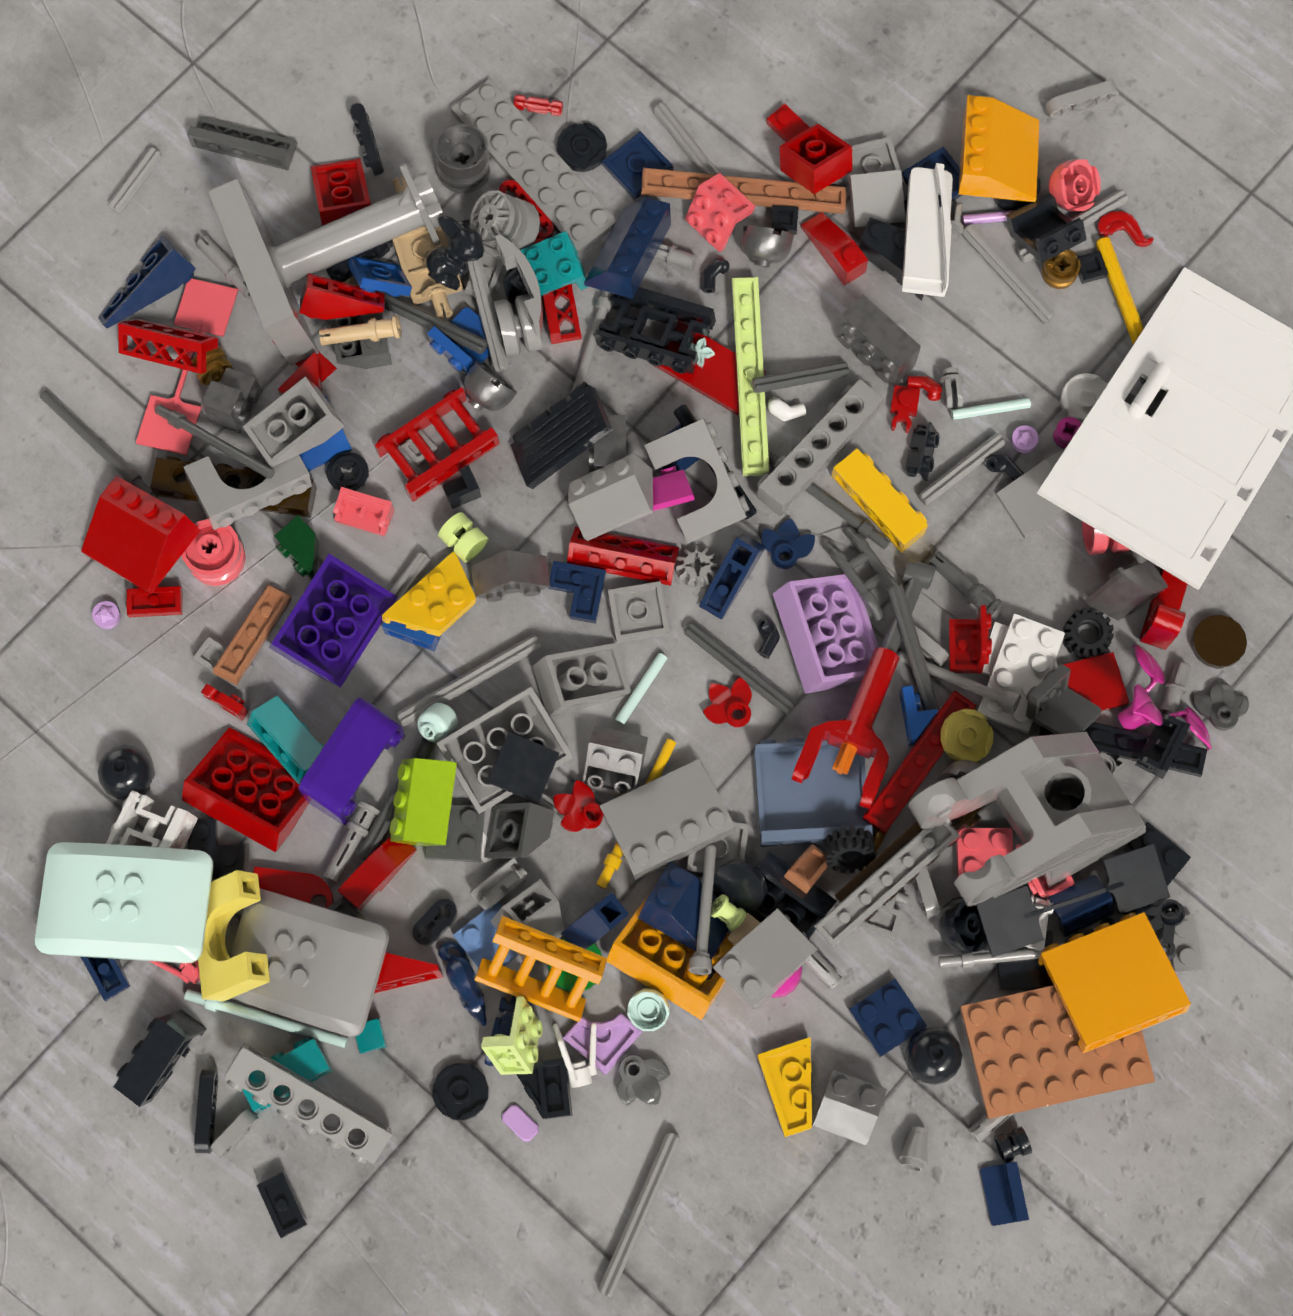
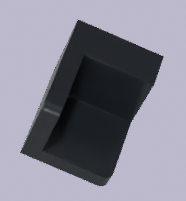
(462, 489)

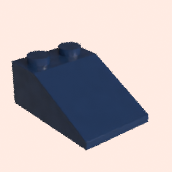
(675, 909)

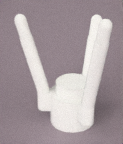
(578, 1072)

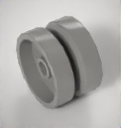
(515, 326)

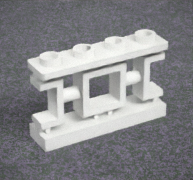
(179, 824)

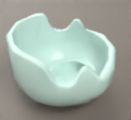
(648, 1009)

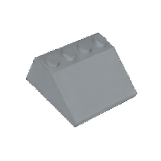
(480, 741)
(667, 819)

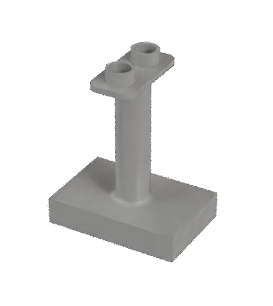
(273, 269)

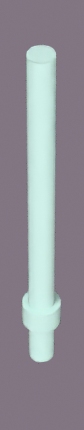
(268, 1019)

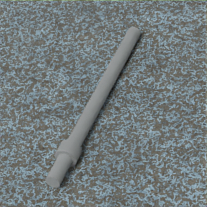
(603, 307)
(969, 959)

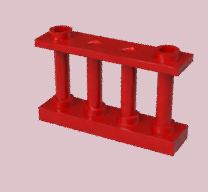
(439, 469)

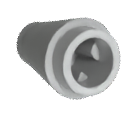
(915, 1150)

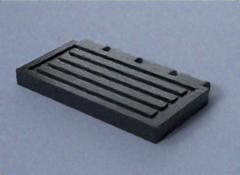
(560, 435)

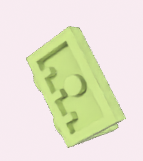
(518, 1051)

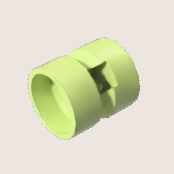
(466, 540)

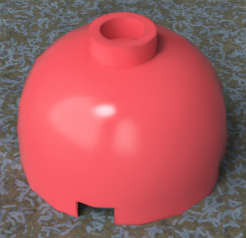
(1074, 185)

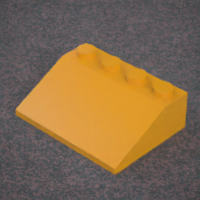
(998, 151)
(664, 965)

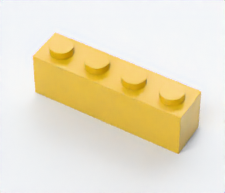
(879, 500)

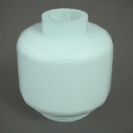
(437, 722)

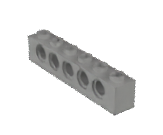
(780, 496)
(276, 1074)

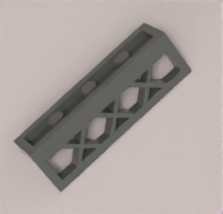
(242, 147)

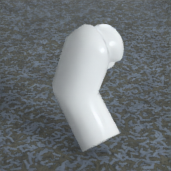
(784, 411)

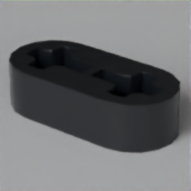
(440, 926)

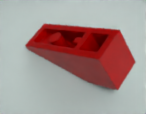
(836, 248)
(334, 299)

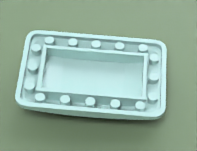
(124, 902)

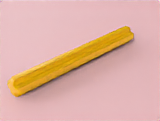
(1120, 288)

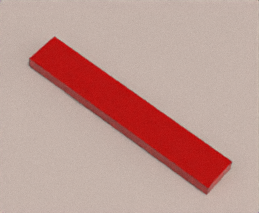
(913, 768)

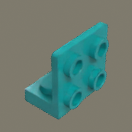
(556, 263)

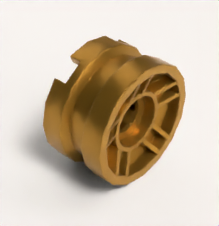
(1061, 279)
(215, 366)

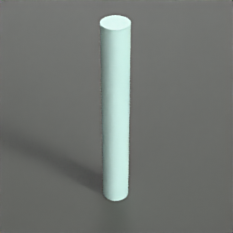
(990, 408)
(641, 688)

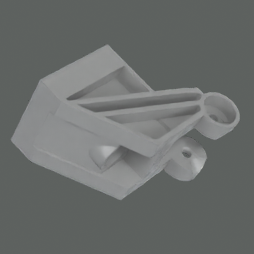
(1025, 788)

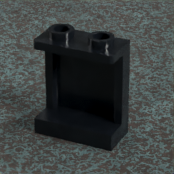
(1044, 228)

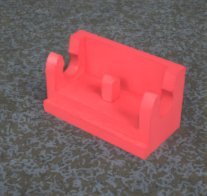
(363, 511)

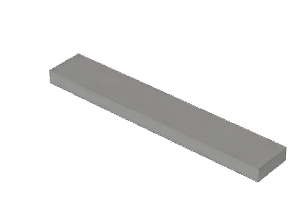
(885, 882)

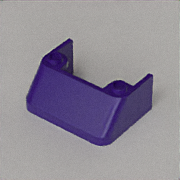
(348, 759)

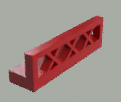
(551, 313)
(169, 336)
(622, 558)

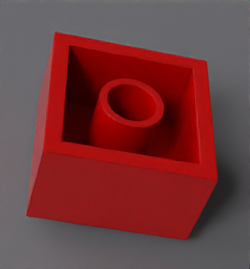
(815, 158)

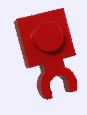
(904, 404)
(231, 703)

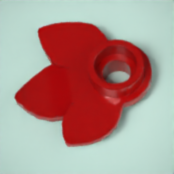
(727, 701)
(575, 807)

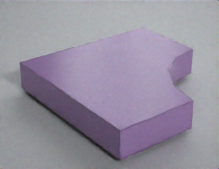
(612, 1040)

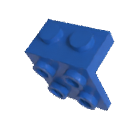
(459, 356)

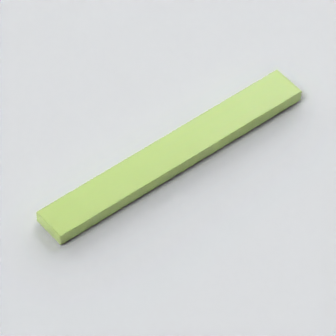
(750, 365)

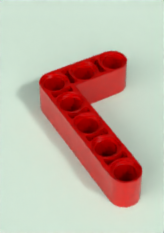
(1164, 614)

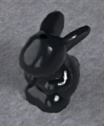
(448, 261)

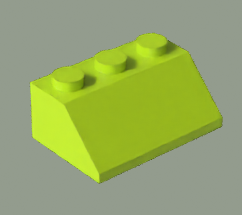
(423, 802)

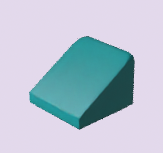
(372, 1037)

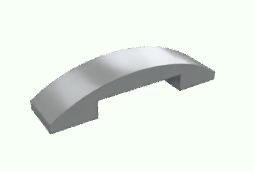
(512, 258)

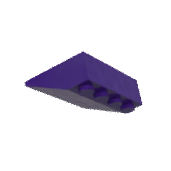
(333, 621)

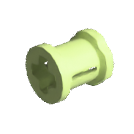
(727, 912)

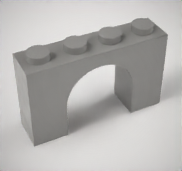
(226, 504)
(726, 505)

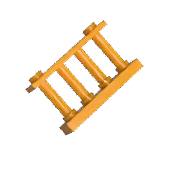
(547, 949)

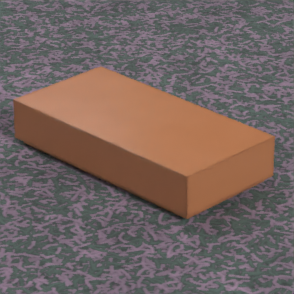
(807, 868)

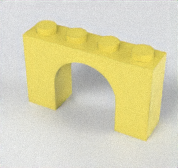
(219, 974)

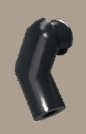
(716, 266)
(1004, 464)
(769, 635)

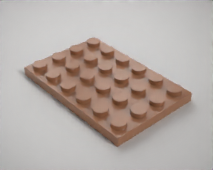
(1032, 1058)

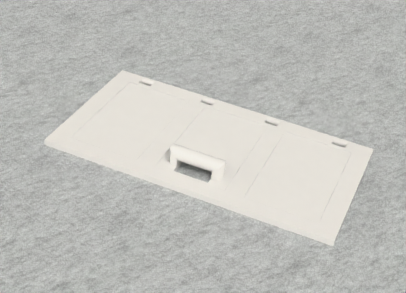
(1175, 477)

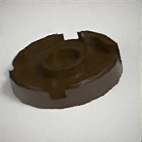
(1219, 641)

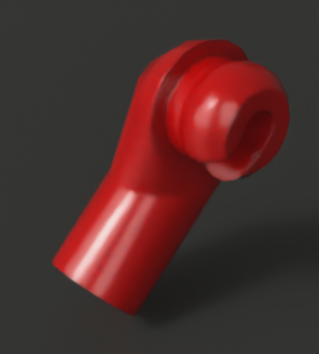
(927, 383)

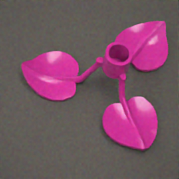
(1145, 712)

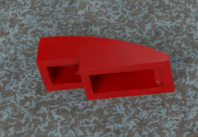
(375, 872)

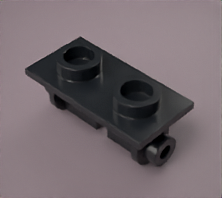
(513, 285)
(922, 462)

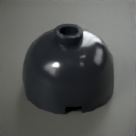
(125, 770)
(961, 926)
(933, 1056)

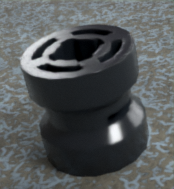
(1013, 1144)

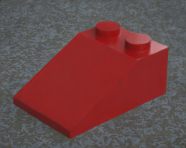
(340, 189)
(404, 971)

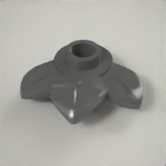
(1221, 701)
(644, 1082)

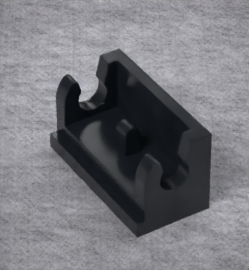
(1162, 746)

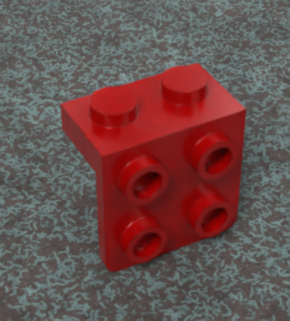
(970, 643)

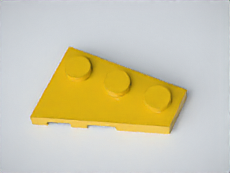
(789, 1084)

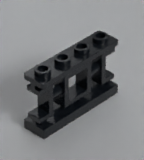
(660, 309)

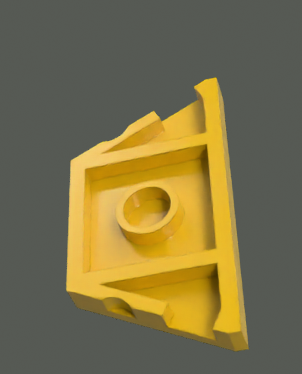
(435, 600)

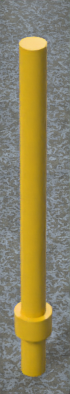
(613, 861)

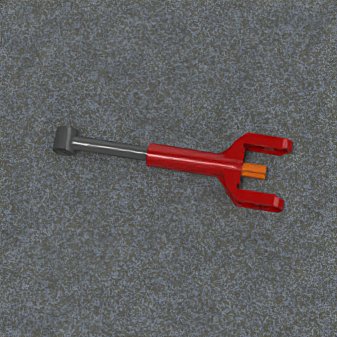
(855, 732)

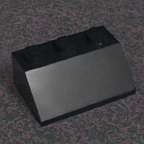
(802, 908)

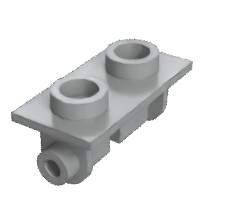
(499, 883)

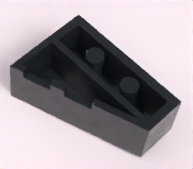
(884, 248)

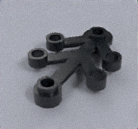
(1160, 920)

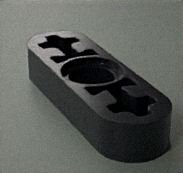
(206, 1111)

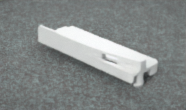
(927, 232)

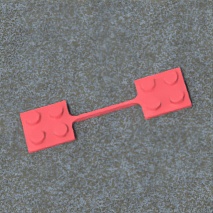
(203, 309)

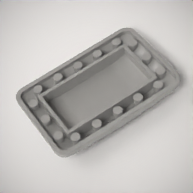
(317, 959)

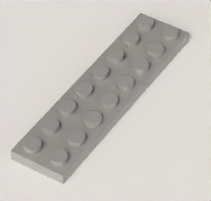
(535, 166)

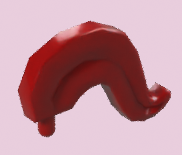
(1123, 221)

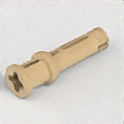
(372, 330)

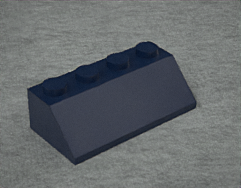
(630, 247)

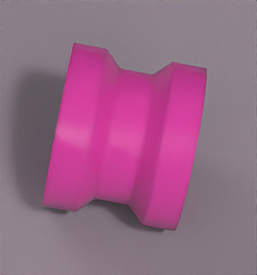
(1062, 436)

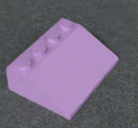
(826, 631)

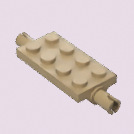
(411, 255)

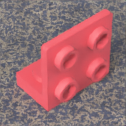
(717, 210)

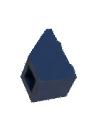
(595, 922)

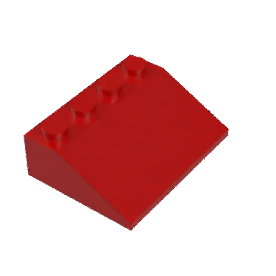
(137, 534)
(246, 790)

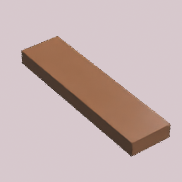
(252, 634)

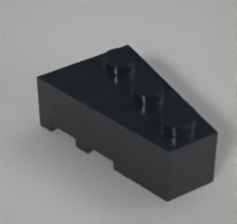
(157, 1056)

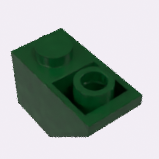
(300, 545)

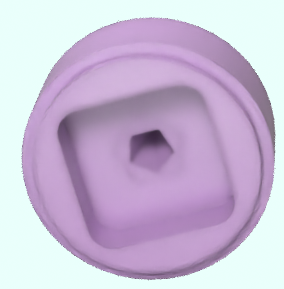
(1024, 439)
(106, 615)

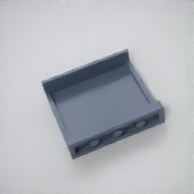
(810, 810)

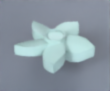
(702, 350)

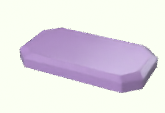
(520, 1122)

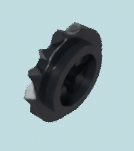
(347, 461)

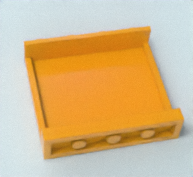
(1115, 981)

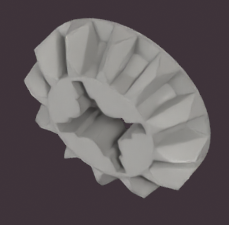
(688, 575)

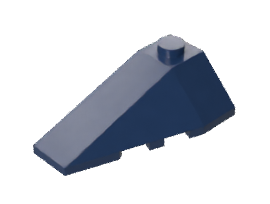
(161, 273)

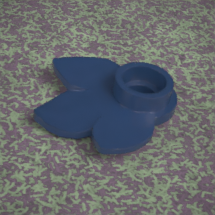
(787, 541)

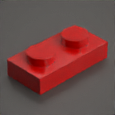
(786, 123)
(162, 602)

